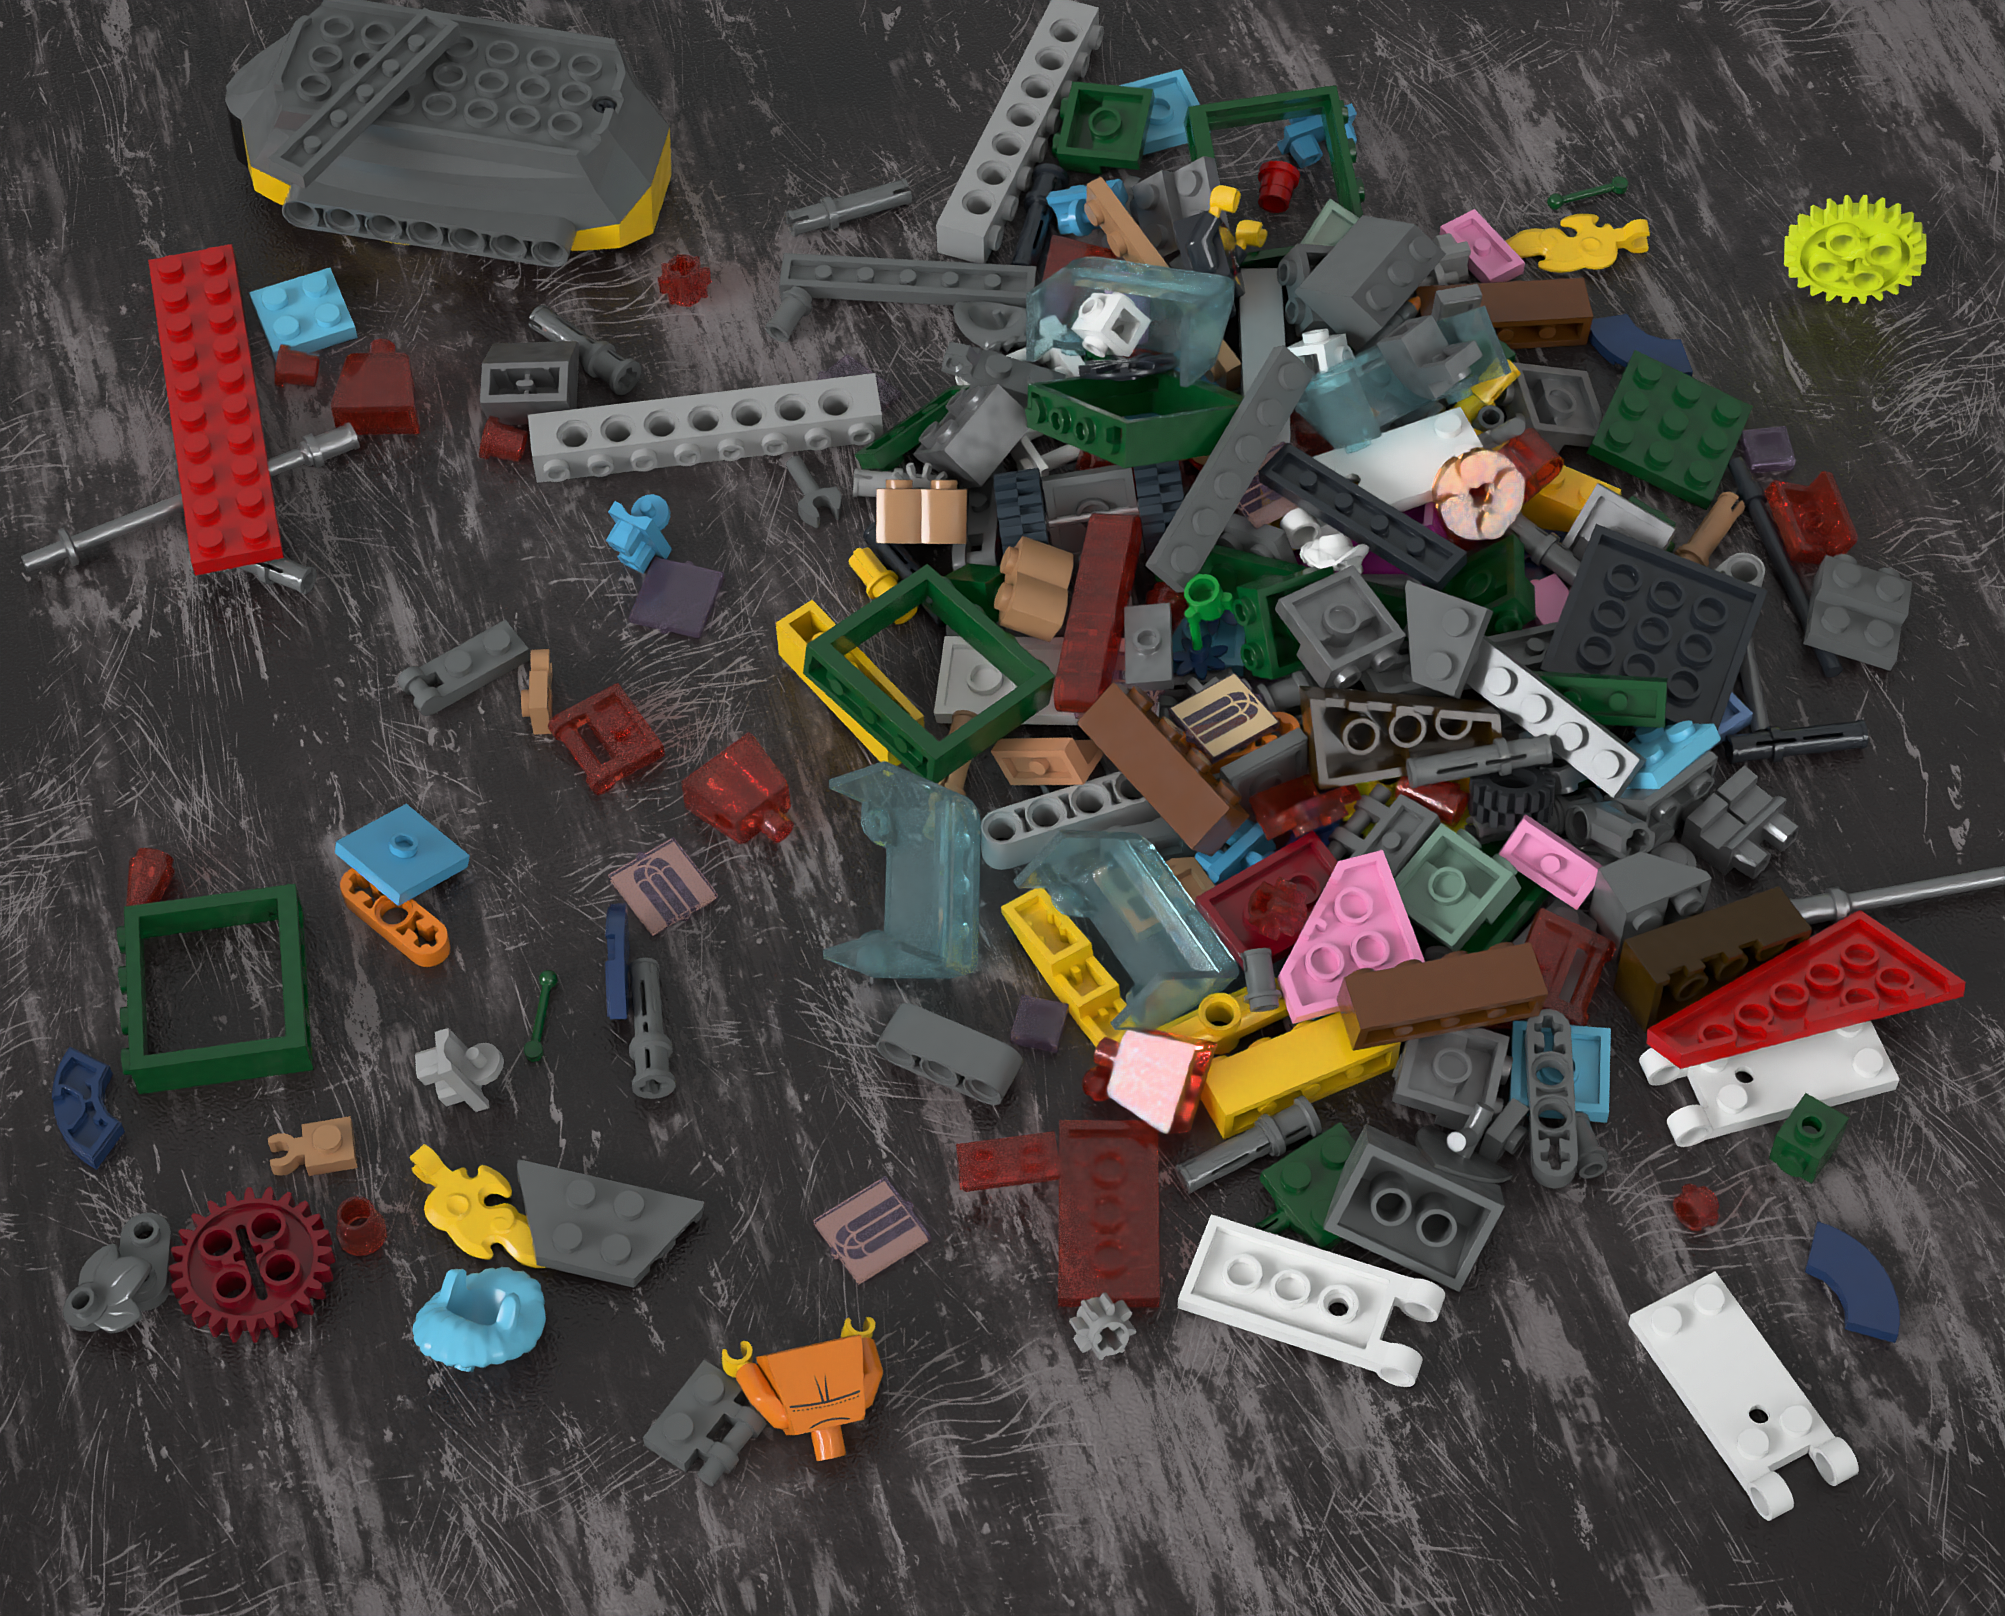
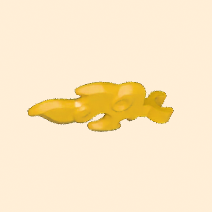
(1590, 248)
(460, 1209)

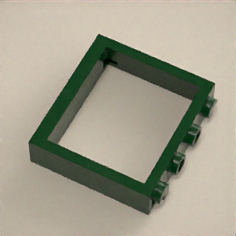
(1278, 107)
(1091, 414)
(885, 718)
(226, 1061)

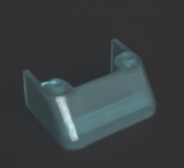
(1185, 309)
(1363, 393)
(929, 876)
(1141, 916)

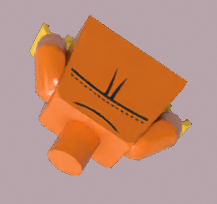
(813, 1385)

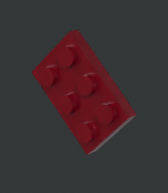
(1225, 906)

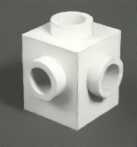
(1110, 324)
(1321, 350)

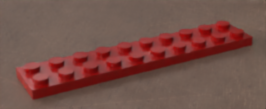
(214, 411)

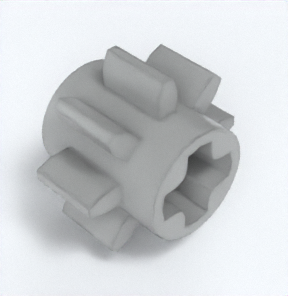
(1102, 1326)

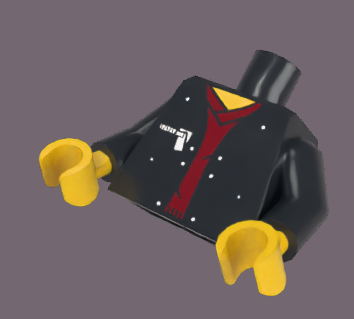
(1209, 244)

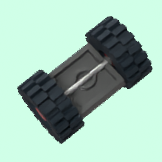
(1077, 495)

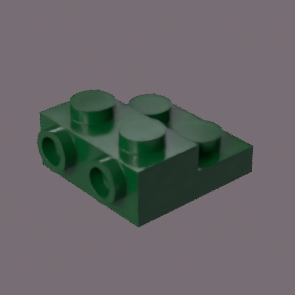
(1103, 127)
(1497, 582)
(1269, 643)

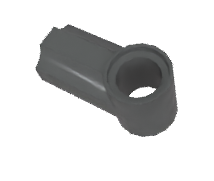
(1608, 828)

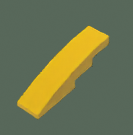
(1066, 963)

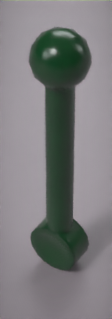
(1618, 186)
(533, 1049)

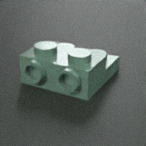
(1455, 886)

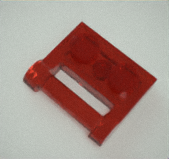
(619, 730)
(1555, 946)

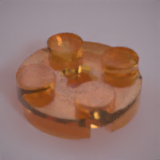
(1469, 470)

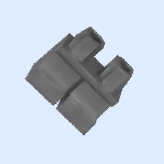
(1735, 822)

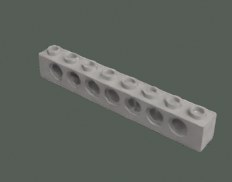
(1018, 132)
(705, 428)

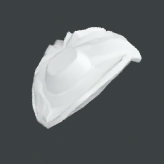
(1334, 551)

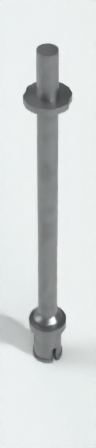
(309, 452)
(1837, 904)

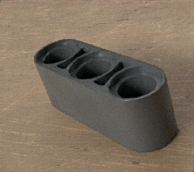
(949, 1053)

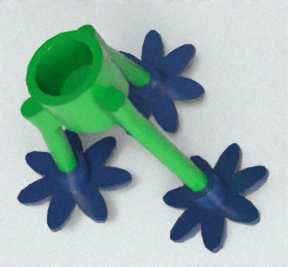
(1210, 604)

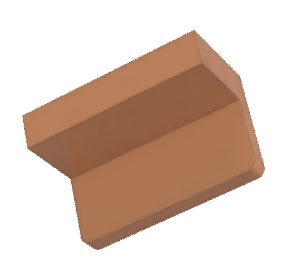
(1046, 760)

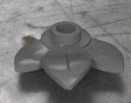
(106, 1292)

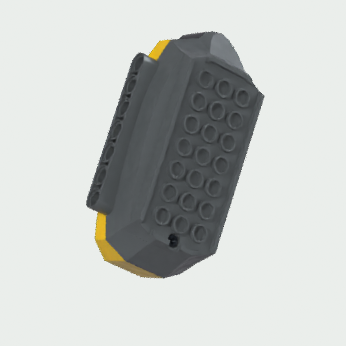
(495, 151)

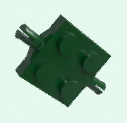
(1306, 1185)

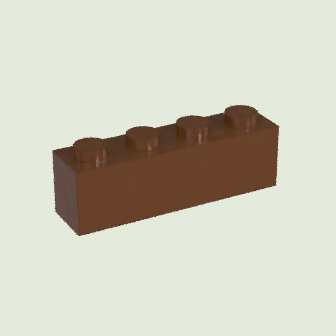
(1529, 311)
(1163, 768)
(1441, 995)

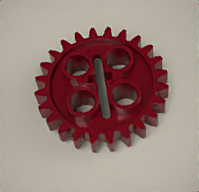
(206, 1279)

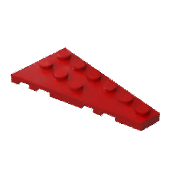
(1821, 985)

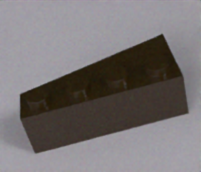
(1371, 734)
(1704, 952)

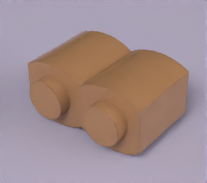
(919, 514)
(1034, 588)

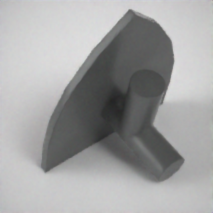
(1456, 1151)

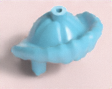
(481, 1318)

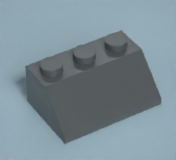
(1369, 276)
(1410, 1211)

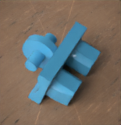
(1303, 136)
(1070, 207)
(639, 534)
(1247, 848)

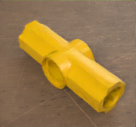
(1227, 1009)

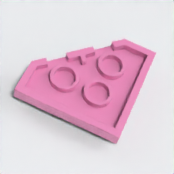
(1351, 928)

